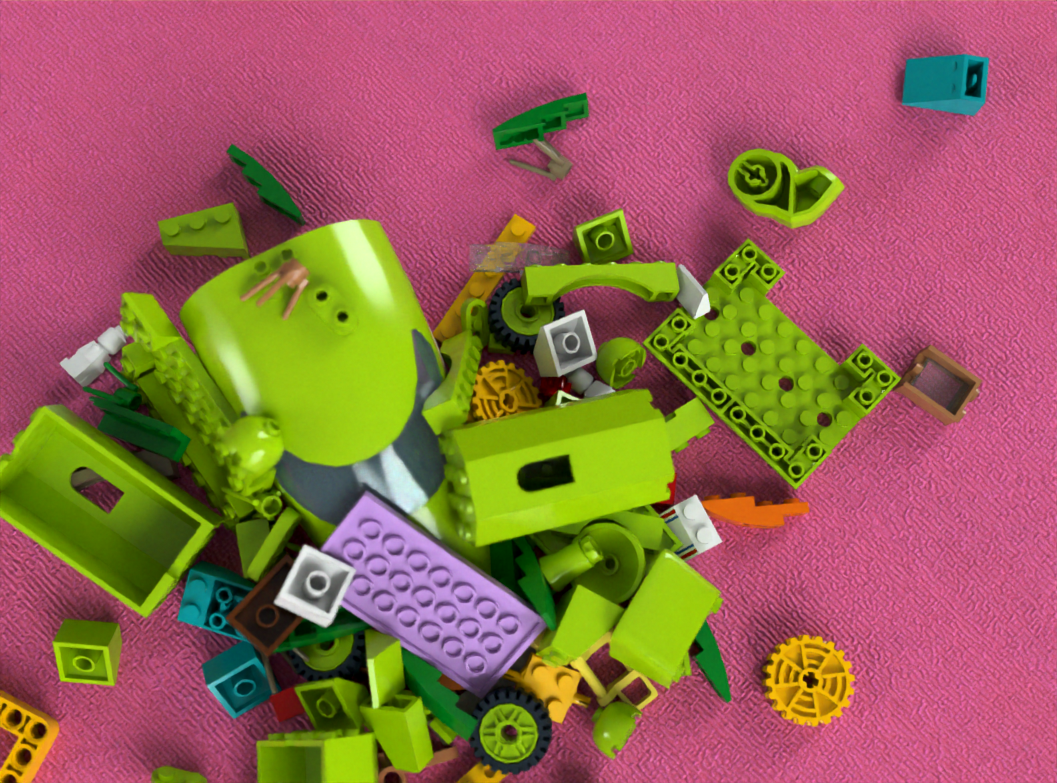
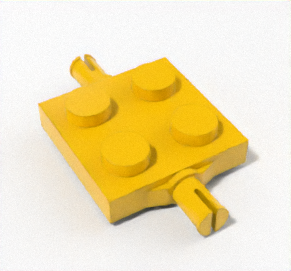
(552, 685)

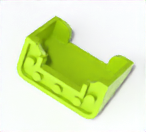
(664, 619)

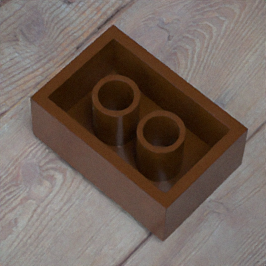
(260, 618)

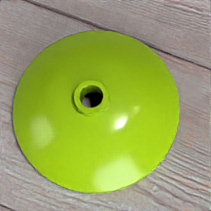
(630, 564)

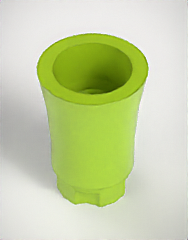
(570, 562)

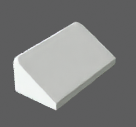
(691, 294)

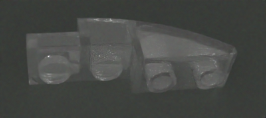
(513, 257)

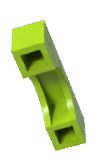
(645, 527)

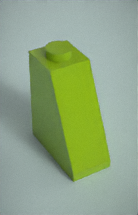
(401, 731)

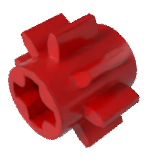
(552, 385)

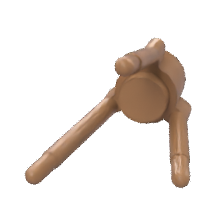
(290, 273)

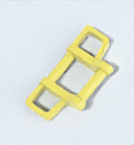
(607, 694)

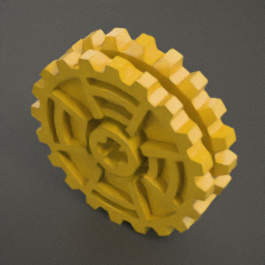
(501, 392)
(789, 691)

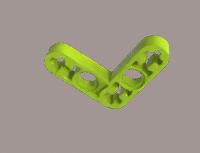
(273, 547)

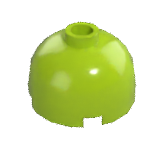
(618, 360)
(256, 442)
(614, 726)

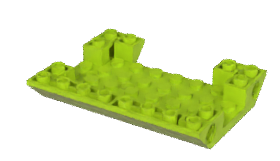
(746, 387)
(186, 397)

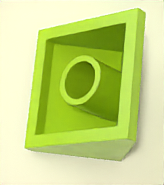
(603, 238)
(384, 666)

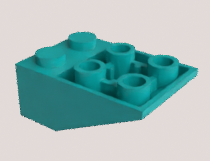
(946, 83)
(211, 596)

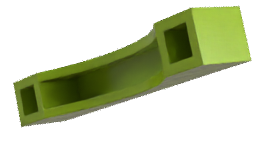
(650, 281)
(451, 400)

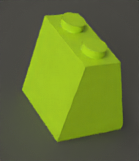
(580, 622)

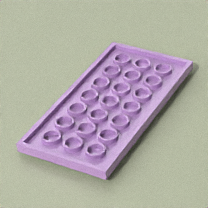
(430, 596)

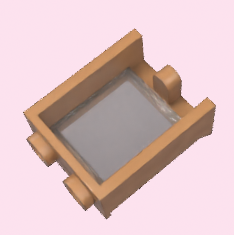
(939, 385)

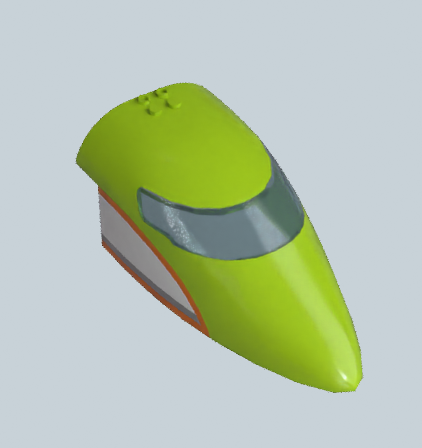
(341, 400)

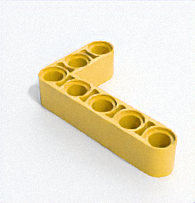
(28, 738)

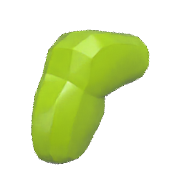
(779, 190)

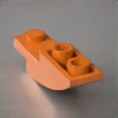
(742, 511)

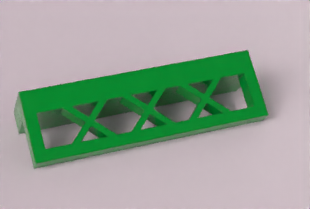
(142, 431)

